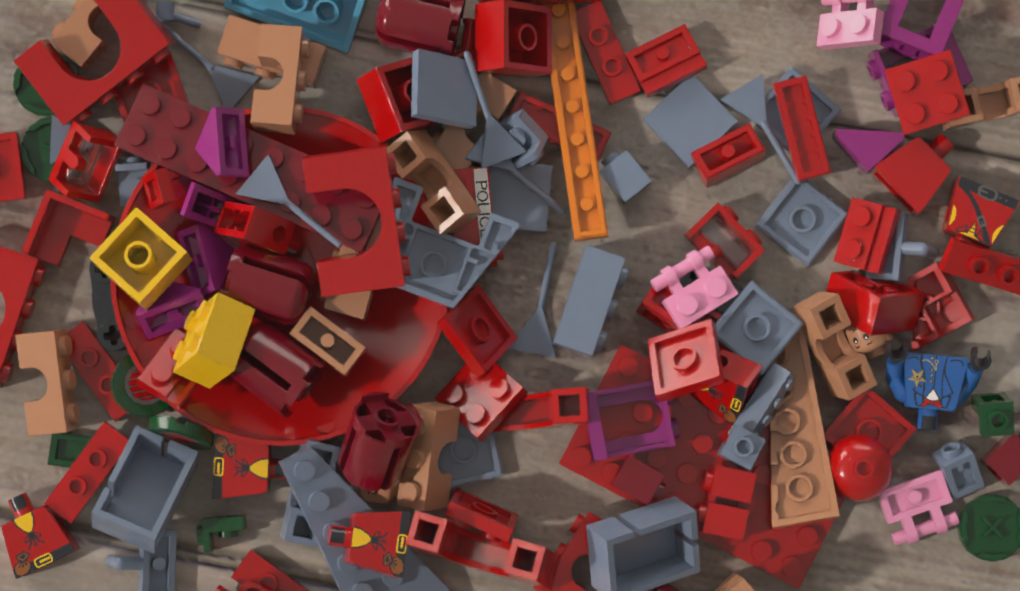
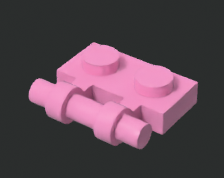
(849, 28)
(700, 296)
(915, 497)

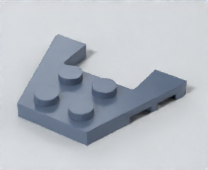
(439, 263)

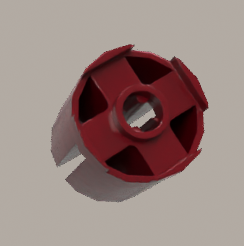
(419, 24)
(270, 284)
(276, 367)
(378, 442)

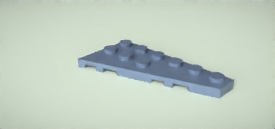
(331, 501)

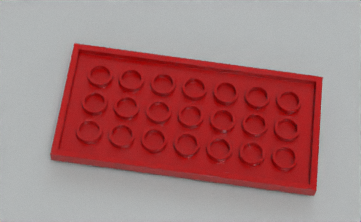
(779, 551)

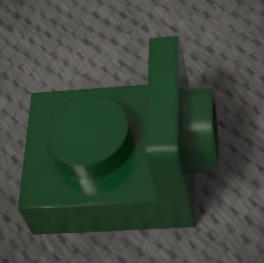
(994, 413)
(226, 527)

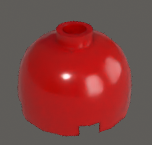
(860, 467)

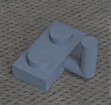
(899, 248)
(156, 569)

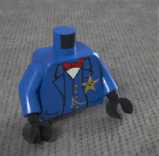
(932, 381)

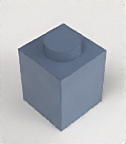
(624, 175)

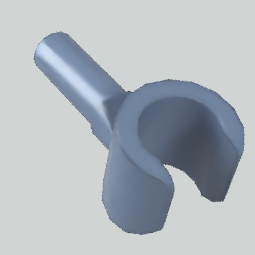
(166, 13)

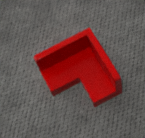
(59, 221)
(877, 306)

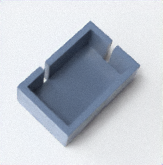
(590, 301)
(144, 490)
(644, 547)

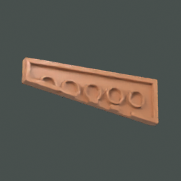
(799, 455)

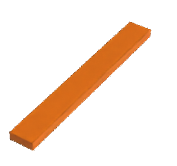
(576, 127)

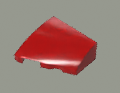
(942, 306)

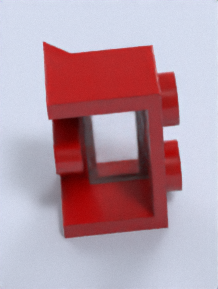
(85, 162)
(730, 242)

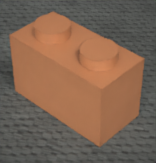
(327, 341)

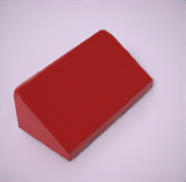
(728, 155)

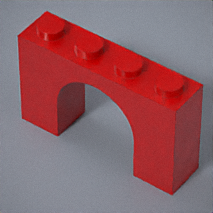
(71, 95)
(370, 173)
(18, 281)
(455, 544)

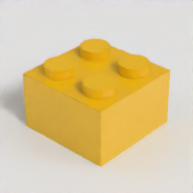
(141, 258)
(213, 340)

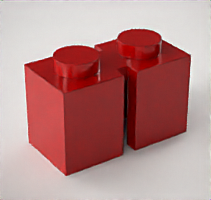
(721, 518)

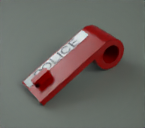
(478, 185)

